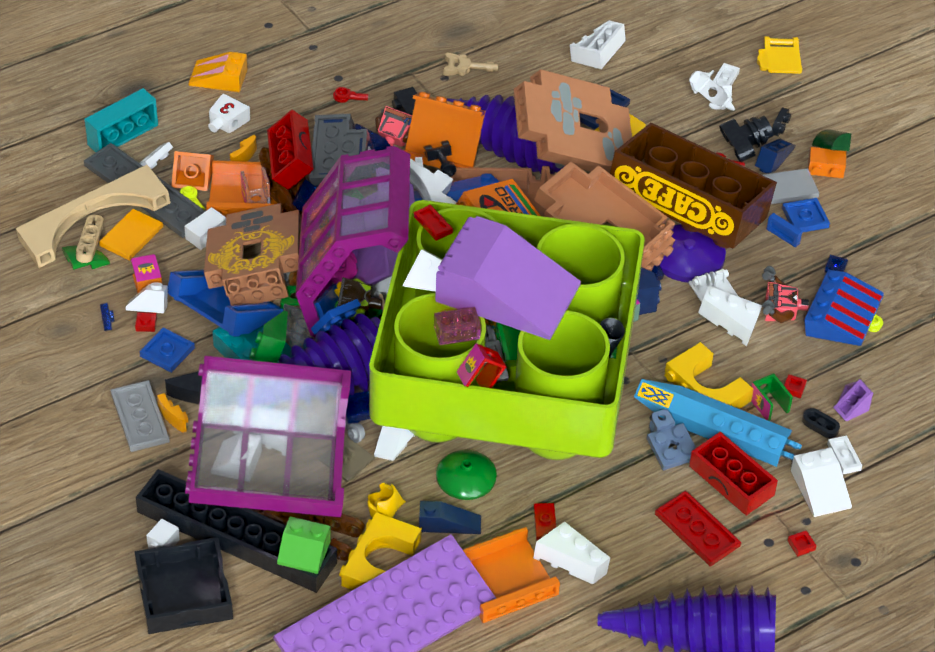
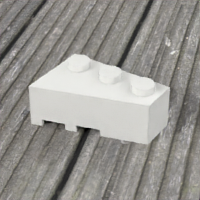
(600, 46)
(423, 272)
(572, 552)

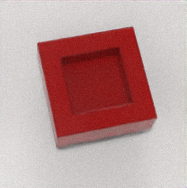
(146, 321)
(795, 385)
(801, 543)

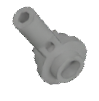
(355, 431)

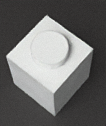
(163, 535)

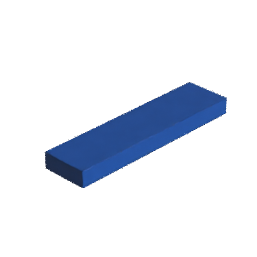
(326, 301)

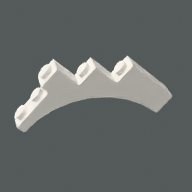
(429, 185)

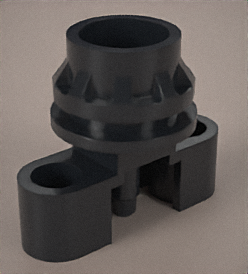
(742, 138)

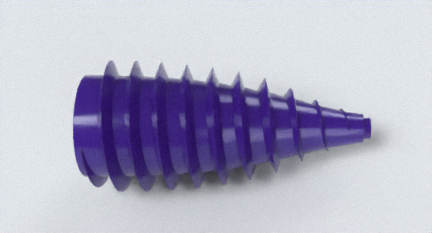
(501, 134)
(340, 349)
(701, 622)

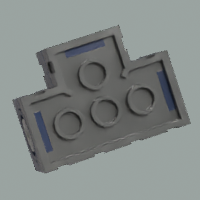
(334, 137)

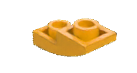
(247, 150)
(172, 413)

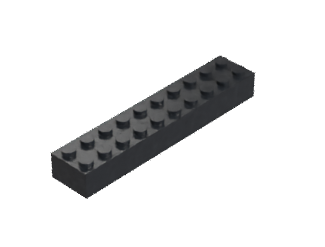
(238, 529)

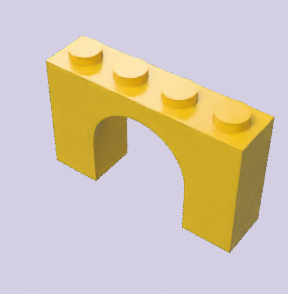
(696, 360)
(379, 533)

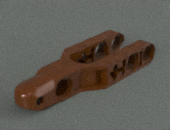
(277, 191)
(343, 526)

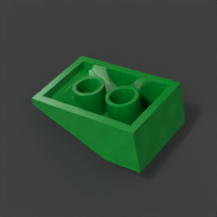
(270, 340)

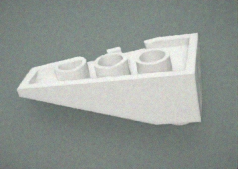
(392, 442)

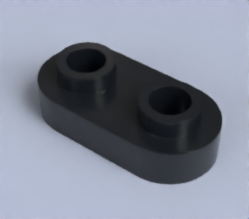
(779, 123)
(821, 423)

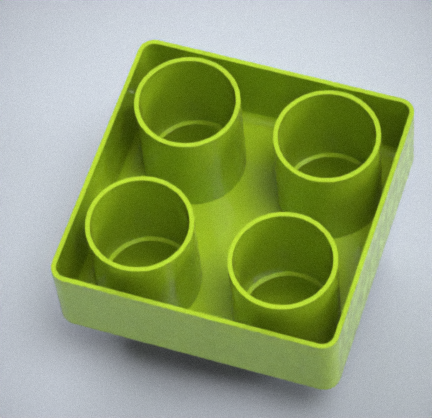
(561, 391)

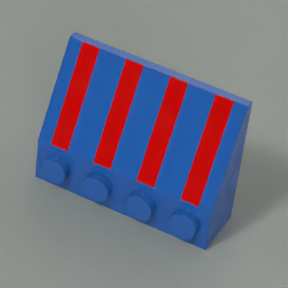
(842, 309)

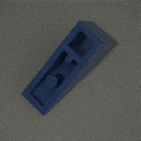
(773, 155)
(446, 518)

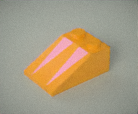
(220, 72)

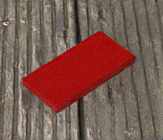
(697, 528)

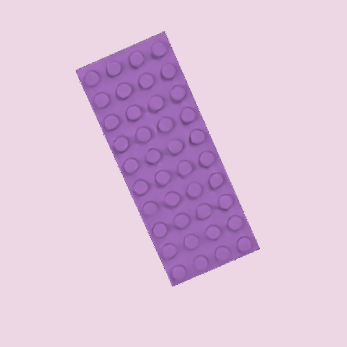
(398, 608)

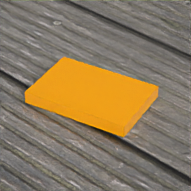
(131, 234)

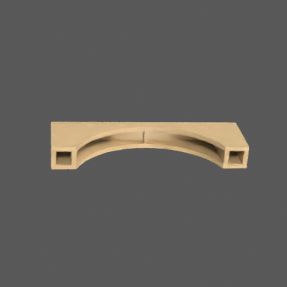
(44, 233)

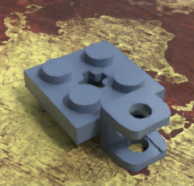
(665, 433)

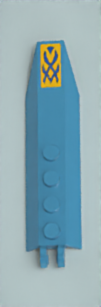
(709, 416)

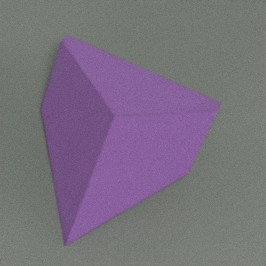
(854, 400)

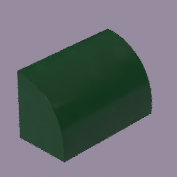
(833, 140)

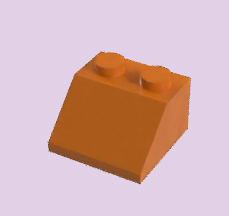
(192, 170)

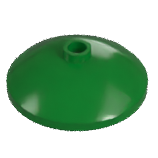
(464, 481)

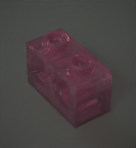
(457, 325)

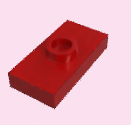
(433, 222)
(544, 519)

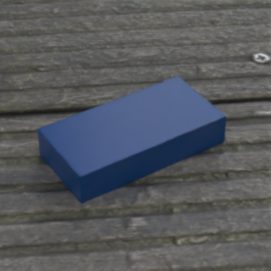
(784, 230)

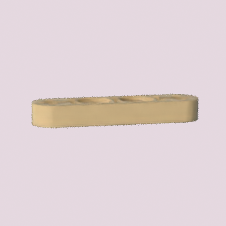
(86, 237)

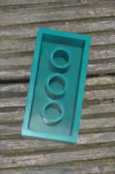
(122, 121)

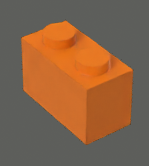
(827, 162)

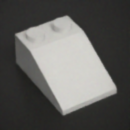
(821, 481)

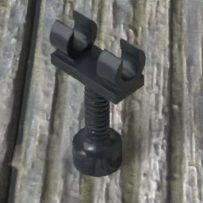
(441, 153)

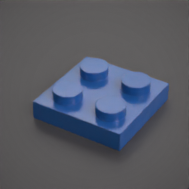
(806, 215)
(336, 316)
(167, 350)

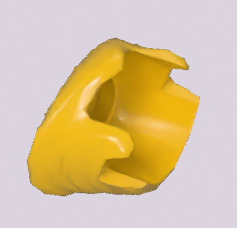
(385, 501)

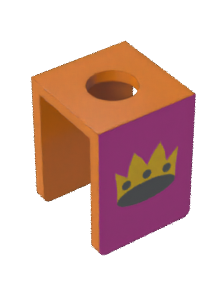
(145, 271)

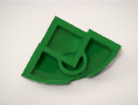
(98, 260)

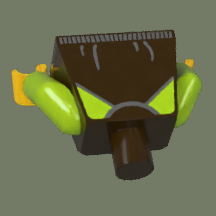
(356, 289)

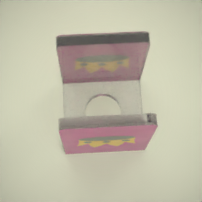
(263, 192)

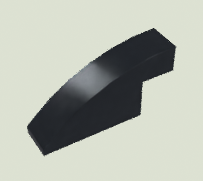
(185, 387)

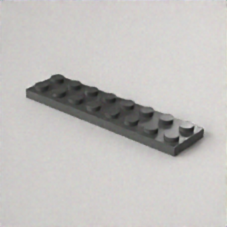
(113, 163)

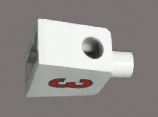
(228, 114)

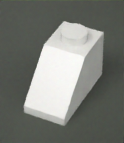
(150, 299)

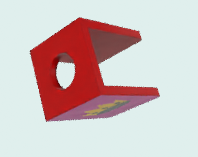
(475, 361)

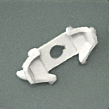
(701, 83)

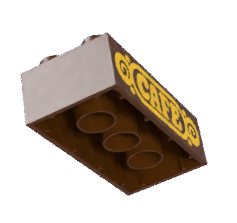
(694, 185)

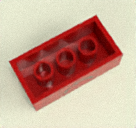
(290, 149)
(733, 473)

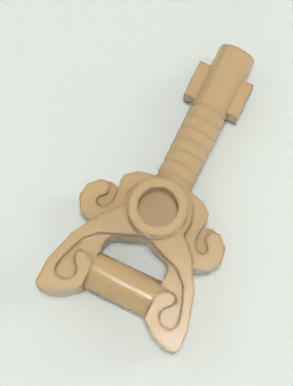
(465, 65)

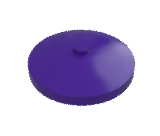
(692, 256)

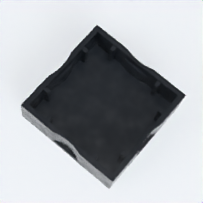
(183, 585)

